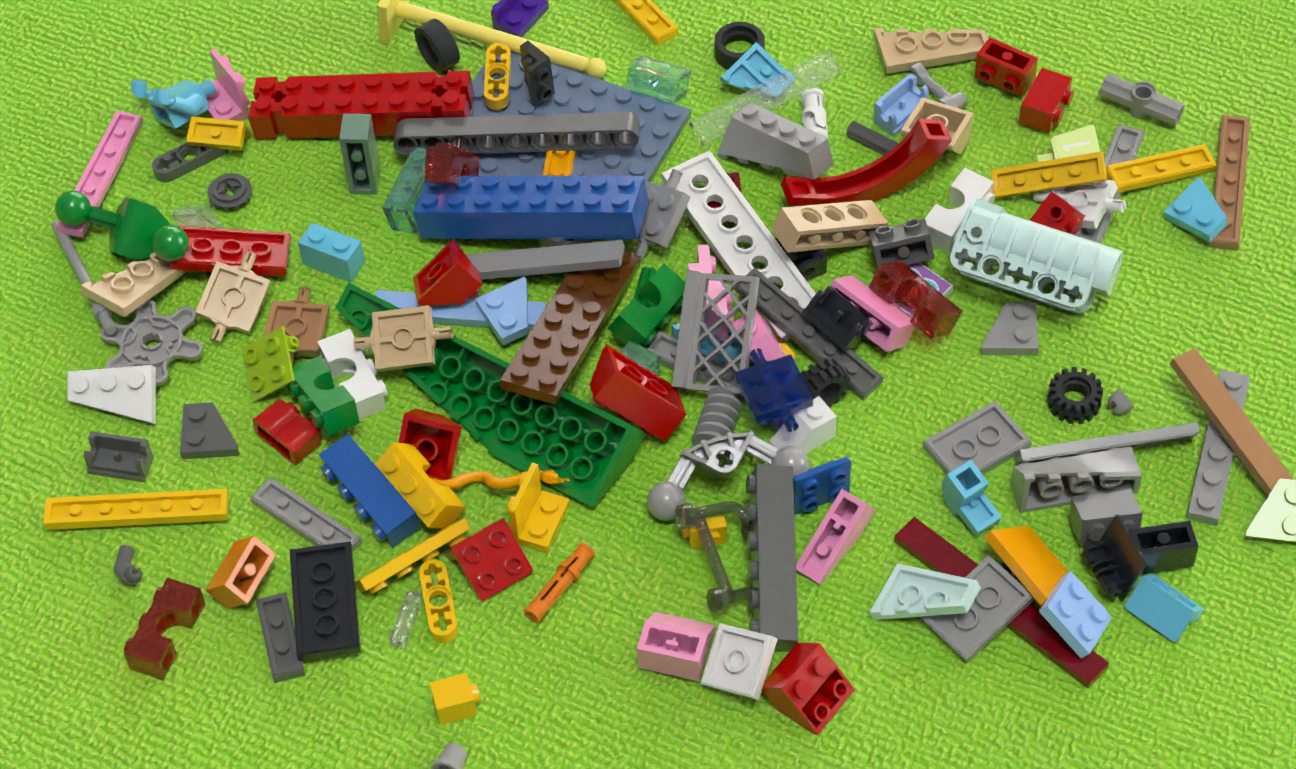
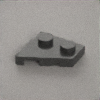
(205, 433)

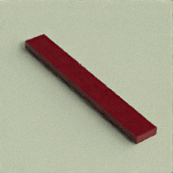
(1029, 624)

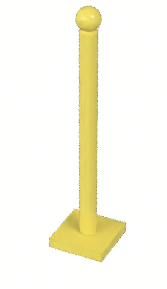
(394, 11)

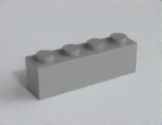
(775, 142)
(1058, 479)

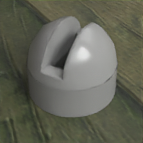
(1122, 402)

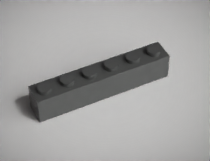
(772, 554)

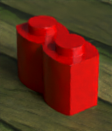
(287, 431)

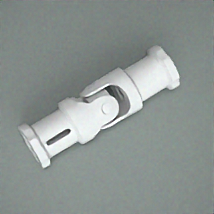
(814, 114)

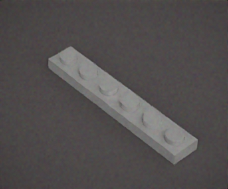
(1216, 459)

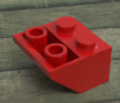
(808, 687)

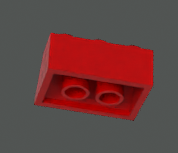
(636, 394)

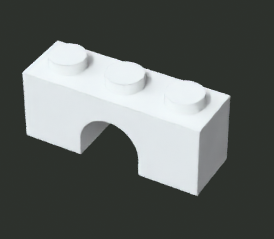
(945, 223)
(342, 360)

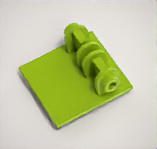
(269, 363)

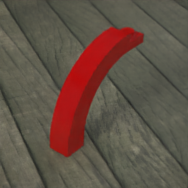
(880, 178)

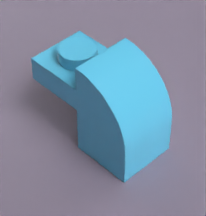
(965, 496)

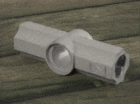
(1142, 99)

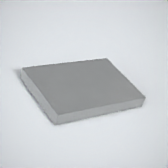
(984, 437)
(993, 609)

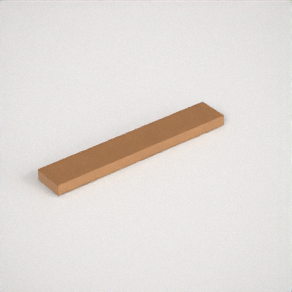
(1231, 178)
(1230, 420)

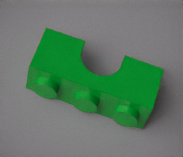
(661, 294)
(328, 406)

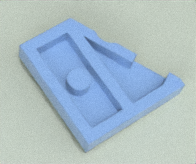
(506, 310)

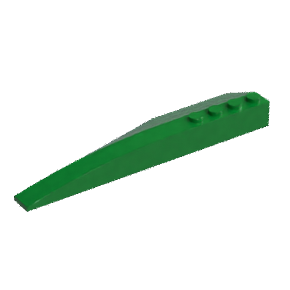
(520, 430)

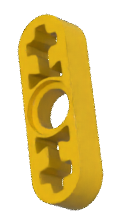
(502, 84)
(433, 612)

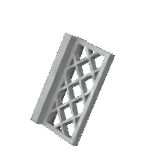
(692, 325)

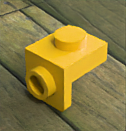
(717, 528)

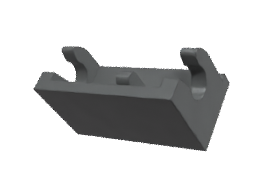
(118, 456)

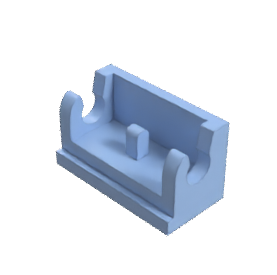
(897, 105)

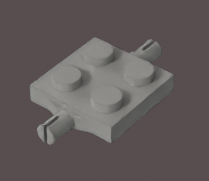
(662, 214)

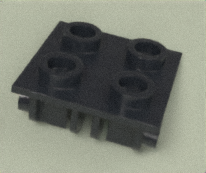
(1115, 560)

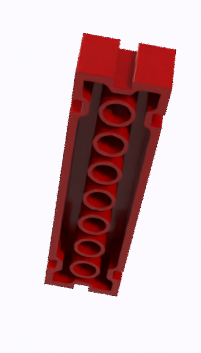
(317, 103)

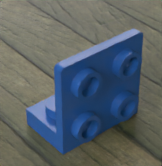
(821, 484)

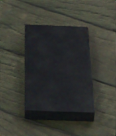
(324, 601)

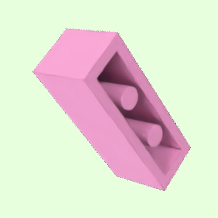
(890, 325)

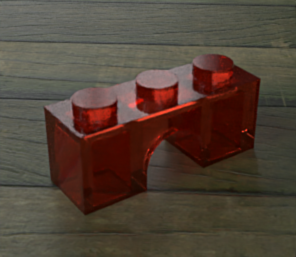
(448, 163)
(900, 284)
(172, 606)

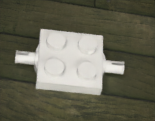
(1089, 199)

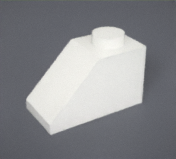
(815, 428)

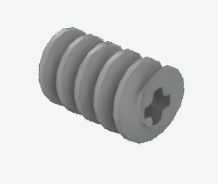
(718, 415)

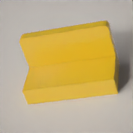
(217, 133)

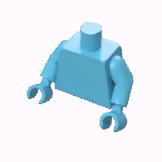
(177, 103)

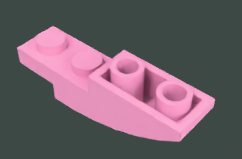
(707, 264)

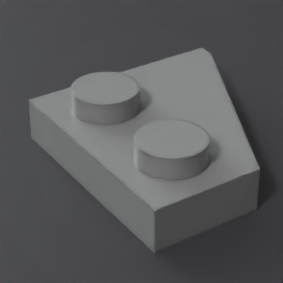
(1013, 331)

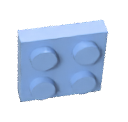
(1075, 614)

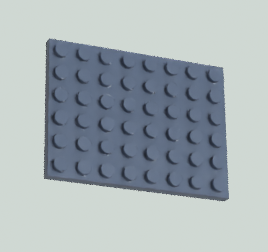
(580, 93)

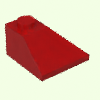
(447, 278)
(434, 438)

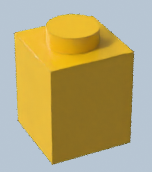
(454, 698)

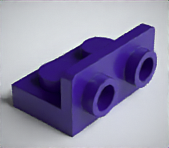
(517, 16)

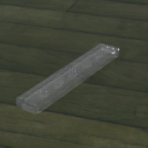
(768, 95)

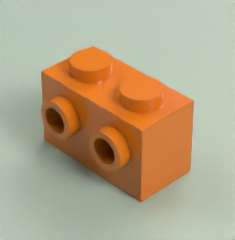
(241, 572)

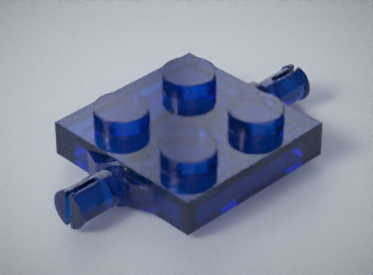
(774, 389)

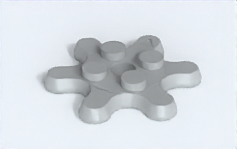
(152, 326)

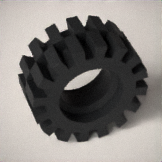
(827, 380)
(1075, 382)

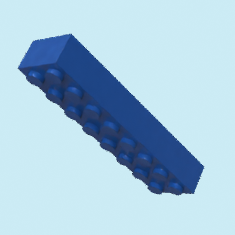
(533, 207)

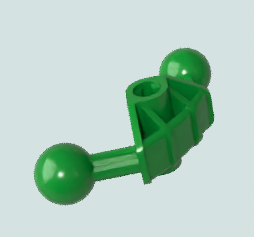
(134, 229)

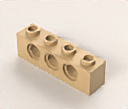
(827, 225)

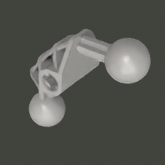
(706, 456)

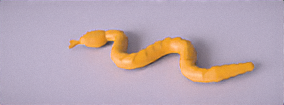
(489, 479)

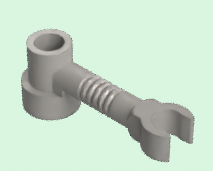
(923, 78)

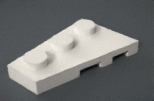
(116, 390)

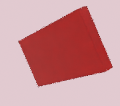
(229, 247)

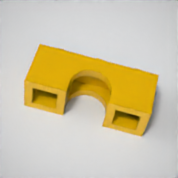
(406, 472)

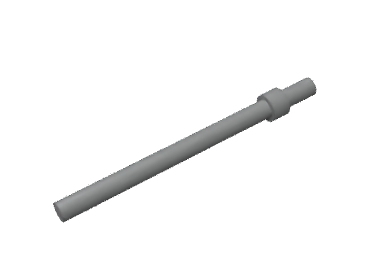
(100, 312)

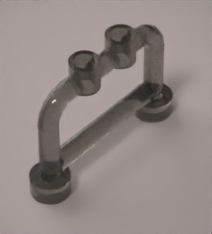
(688, 517)

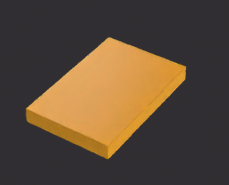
(1028, 559)

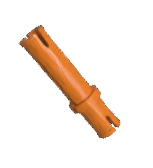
(567, 573)

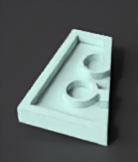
(923, 593)

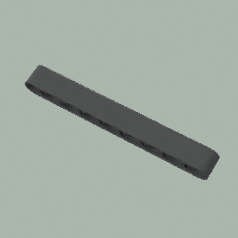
(521, 132)

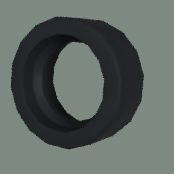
(735, 32)
(437, 45)

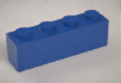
(370, 491)

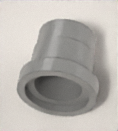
(451, 757)

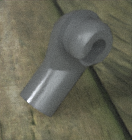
(124, 569)

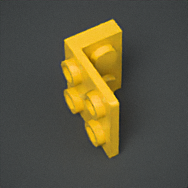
(536, 513)

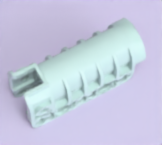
(1036, 252)

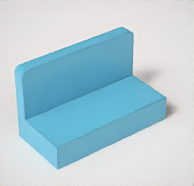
(1162, 607)

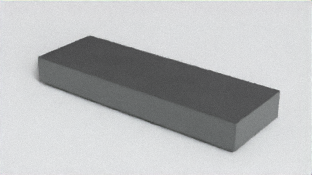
(279, 637)

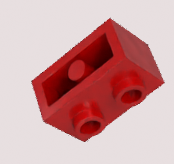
(1006, 67)
(1046, 100)
(1058, 214)

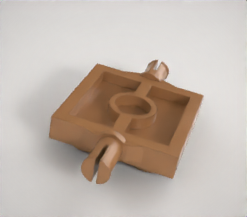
(302, 320)

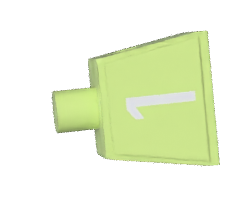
(1072, 144)

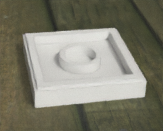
(739, 661)

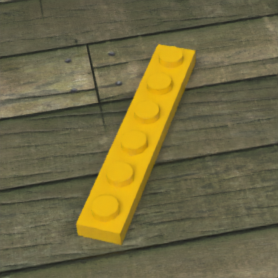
(136, 509)

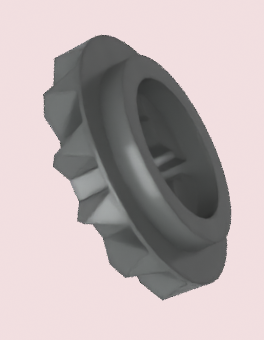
(237, 184)

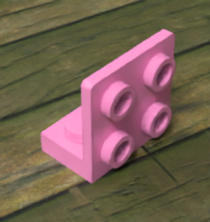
(230, 100)

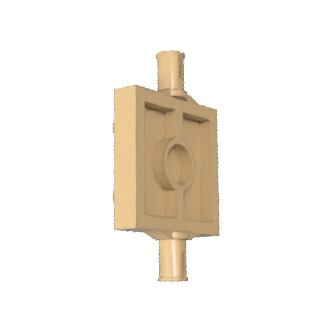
(233, 297)
(403, 338)

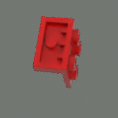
(491, 559)

